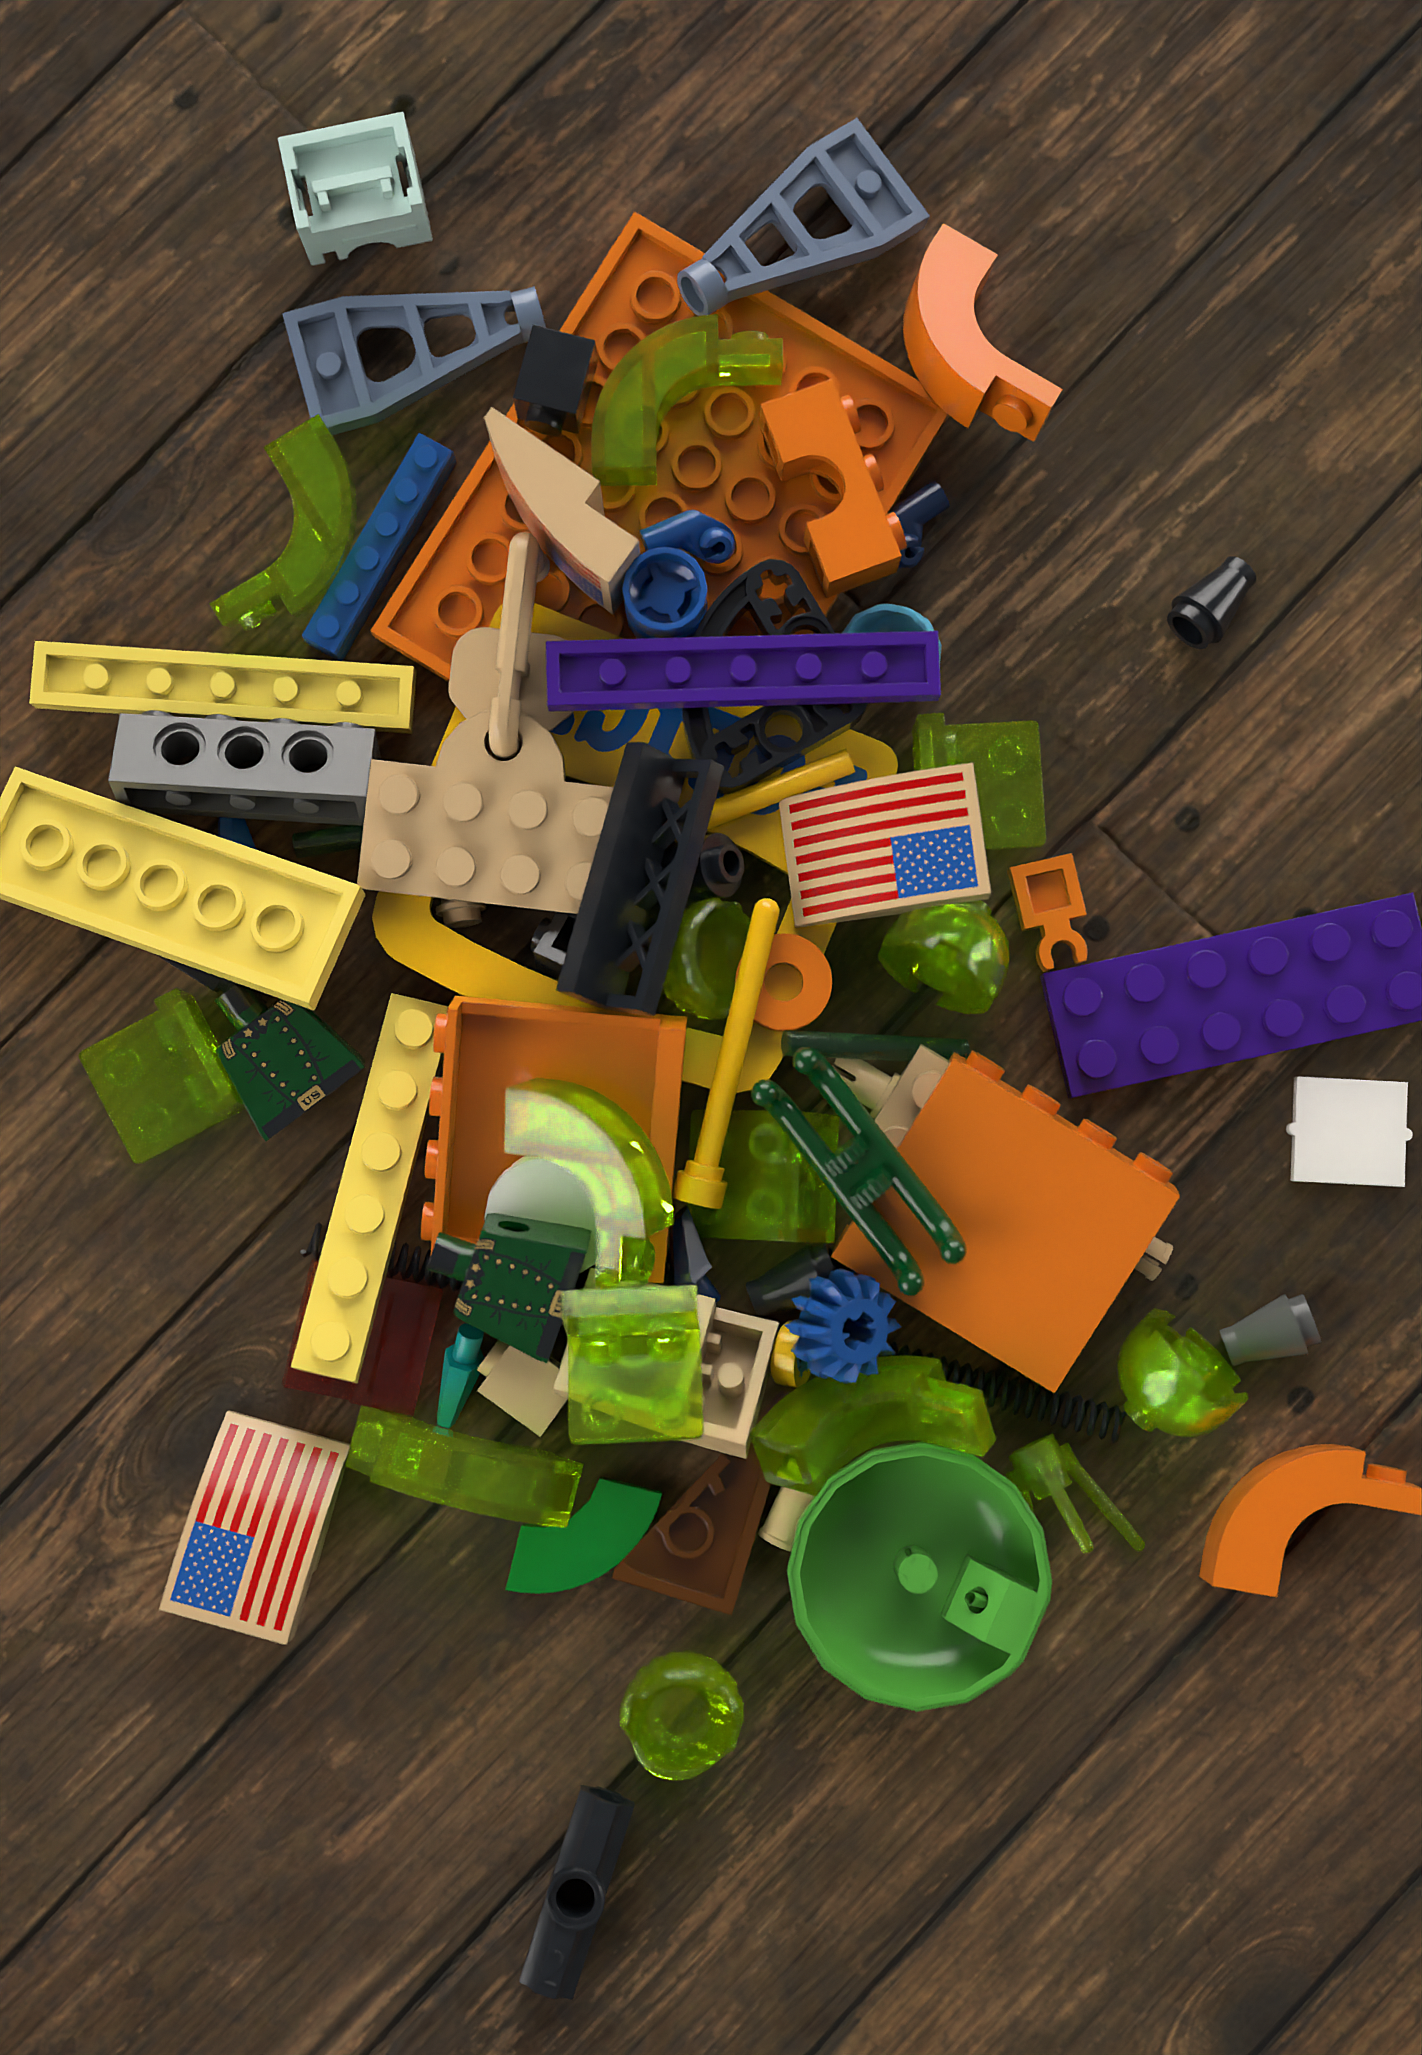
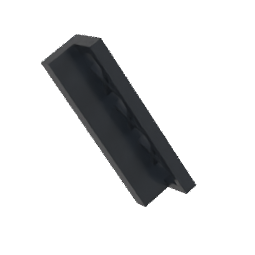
(629, 880)

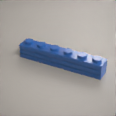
(380, 547)

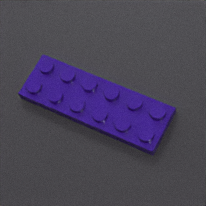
(1237, 995)

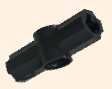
(567, 1928)

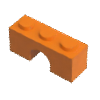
(816, 435)

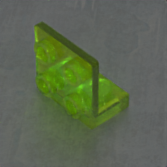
(1005, 770)
(162, 1078)
(770, 1183)
(634, 1364)

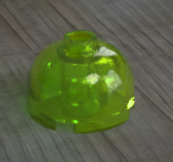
(952, 950)
(1175, 1379)

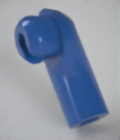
(692, 533)

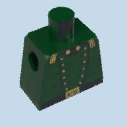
(281, 1057)
(514, 1278)

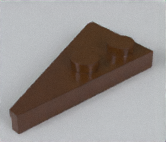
(706, 1536)

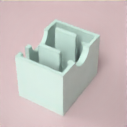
(354, 186)

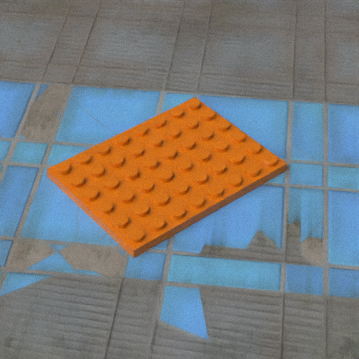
(706, 459)

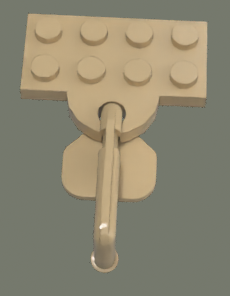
(481, 823)

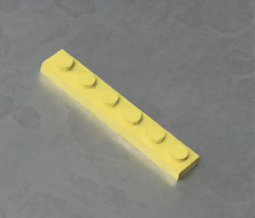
(220, 683)
(371, 1193)

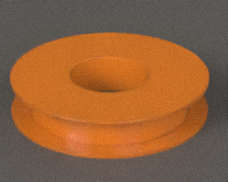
(815, 990)

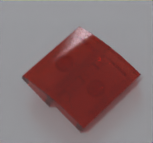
(394, 1352)

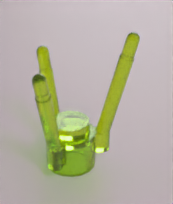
(1044, 1469)

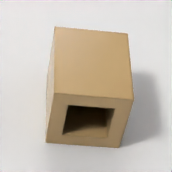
(521, 1386)

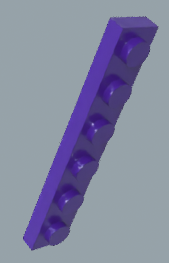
(743, 671)

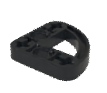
(815, 720)

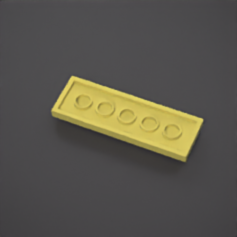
(172, 889)

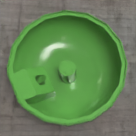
(919, 1576)

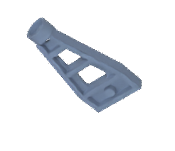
(862, 187)
(331, 365)

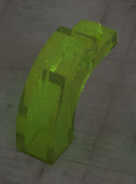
(660, 374)
(321, 532)
(610, 1161)
(832, 1421)
(463, 1469)

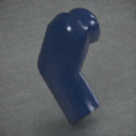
(915, 512)

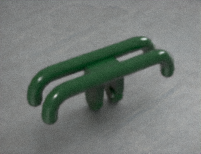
(861, 1169)

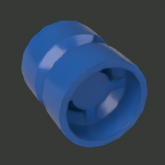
(664, 594)

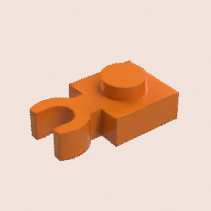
(1047, 899)

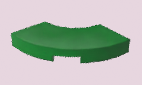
(590, 1546)

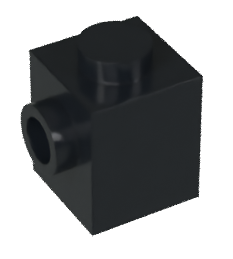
(555, 381)

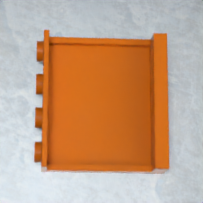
(506, 1043)
(1043, 1216)

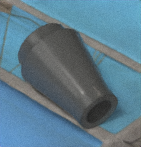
(1272, 1332)

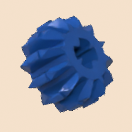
(843, 1326)

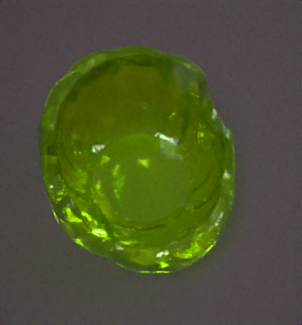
(707, 958)
(681, 1714)

